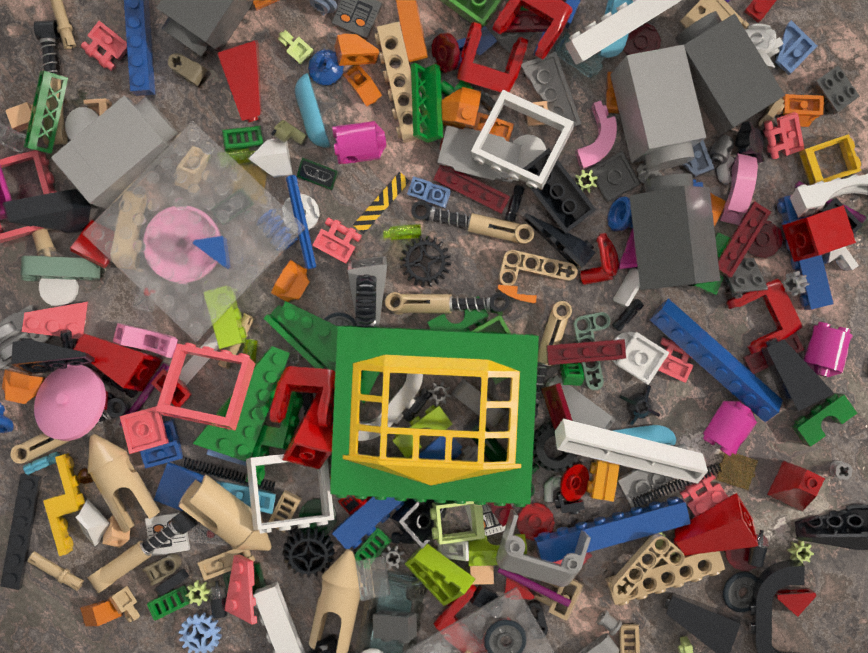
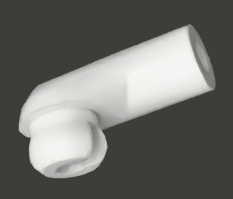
(723, 171)
(550, 486)

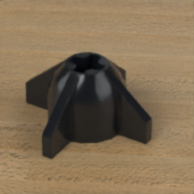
(750, 141)
(639, 405)

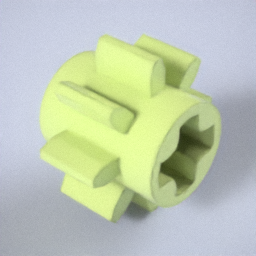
(585, 175)
(797, 547)
(192, 594)

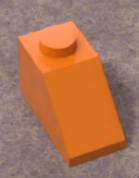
(354, 50)
(362, 85)

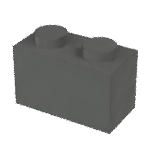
(394, 626)

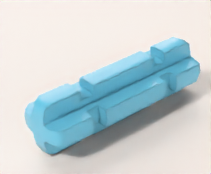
(40, 463)

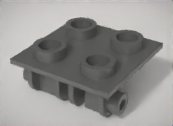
(836, 89)
(746, 278)

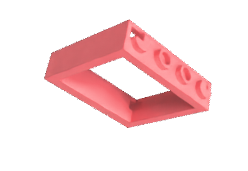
(46, 180)
(231, 420)

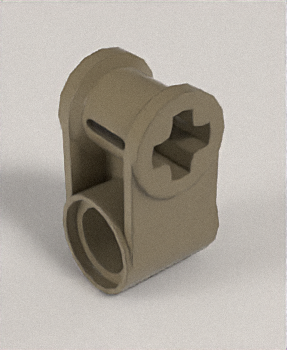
(189, 70)
(160, 570)

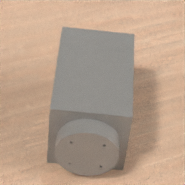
(658, 107)
(115, 149)

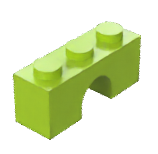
(434, 418)
(483, 553)

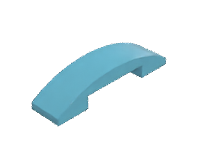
(266, 498)

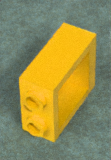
(811, 165)

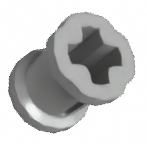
(835, 471)
(609, 622)

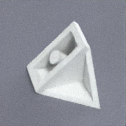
(273, 158)
(92, 522)

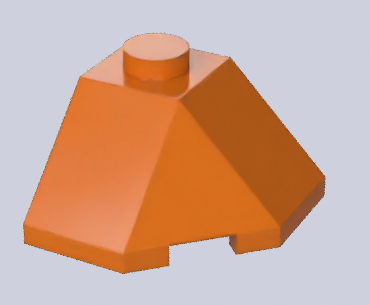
(461, 107)

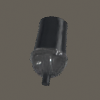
(758, 553)
(218, 600)

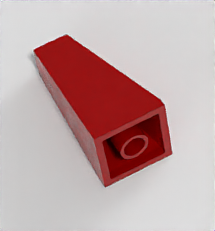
(243, 77)
(122, 364)
(311, 442)
(795, 486)
(718, 529)

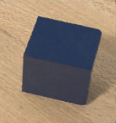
(486, 41)

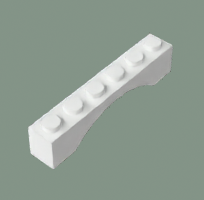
(810, 199)

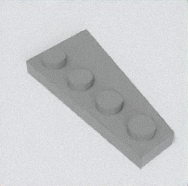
(551, 86)
(641, 481)

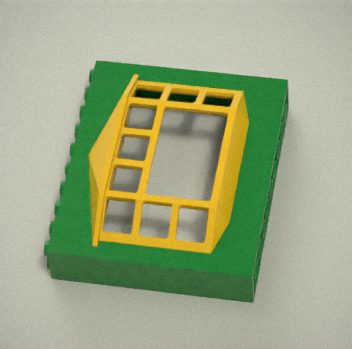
(436, 354)

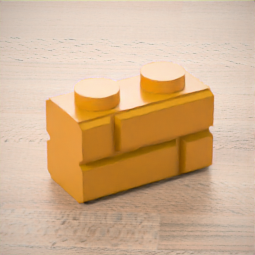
(603, 480)

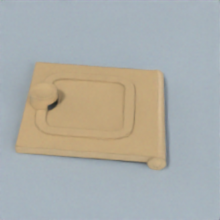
(721, 6)

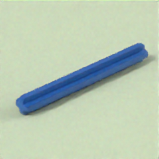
(299, 214)

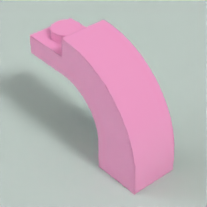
(607, 130)
(742, 189)
(145, 339)

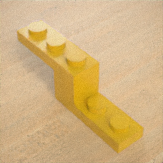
(64, 504)

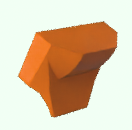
(807, 106)
(291, 282)
(20, 386)

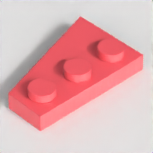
(54, 320)
(239, 595)

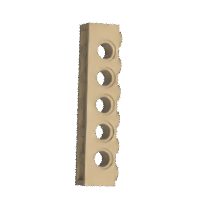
(393, 33)
(712, 567)

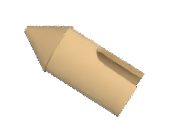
(112, 470)
(223, 515)
(338, 595)

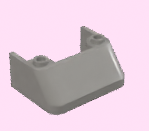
(512, 558)

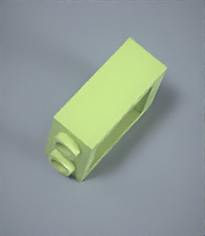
(477, 523)

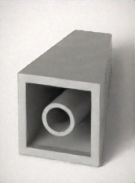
(375, 267)
(581, 408)

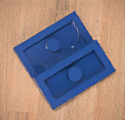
(166, 452)
(174, 484)

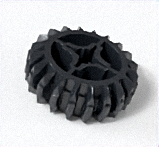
(409, 265)
(365, 301)
(292, 553)

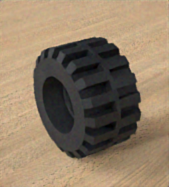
(554, 464)

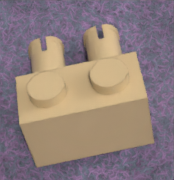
(570, 591)

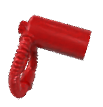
(609, 263)

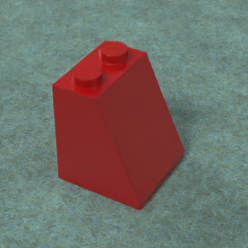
(819, 234)

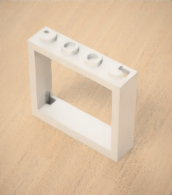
(535, 112)
(324, 486)

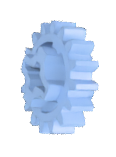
(192, 637)

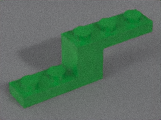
(277, 437)

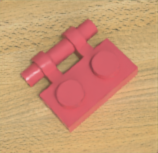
(107, 39)
(789, 132)
(335, 246)
(674, 366)
(710, 497)

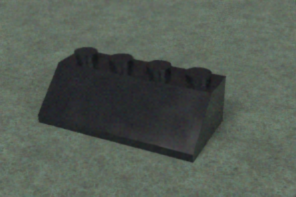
(560, 194)

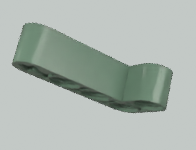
(58, 268)
(579, 335)

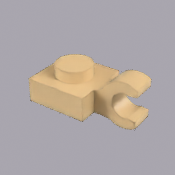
(771, 111)
(123, 602)

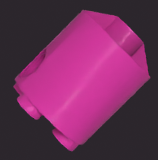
(358, 142)
(828, 349)
(730, 426)

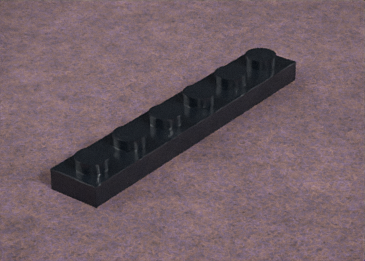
(21, 531)

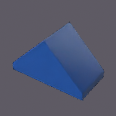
(216, 248)

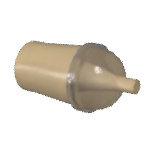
(43, 243)

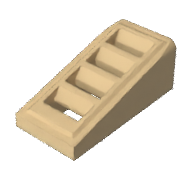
(291, 497)
(636, 639)

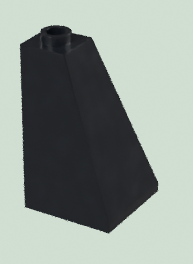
(793, 376)
(708, 624)

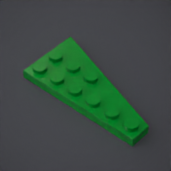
(320, 339)
(258, 399)

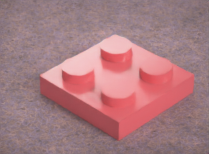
(144, 430)

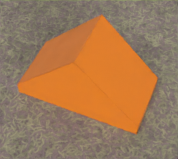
(99, 613)

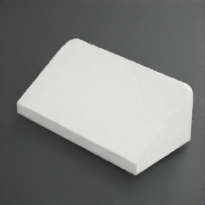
(628, 288)

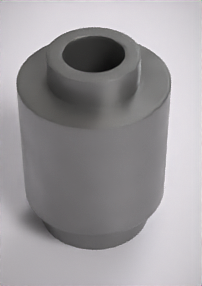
(721, 149)

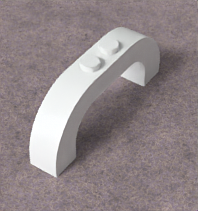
(400, 401)

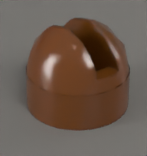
(84, 477)

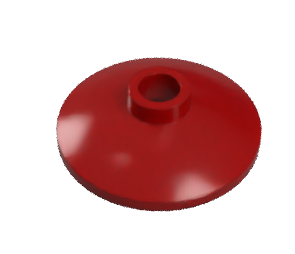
(574, 482)

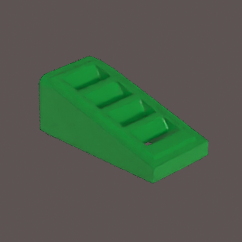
(241, 131)
(572, 379)
(380, 534)
(154, 610)

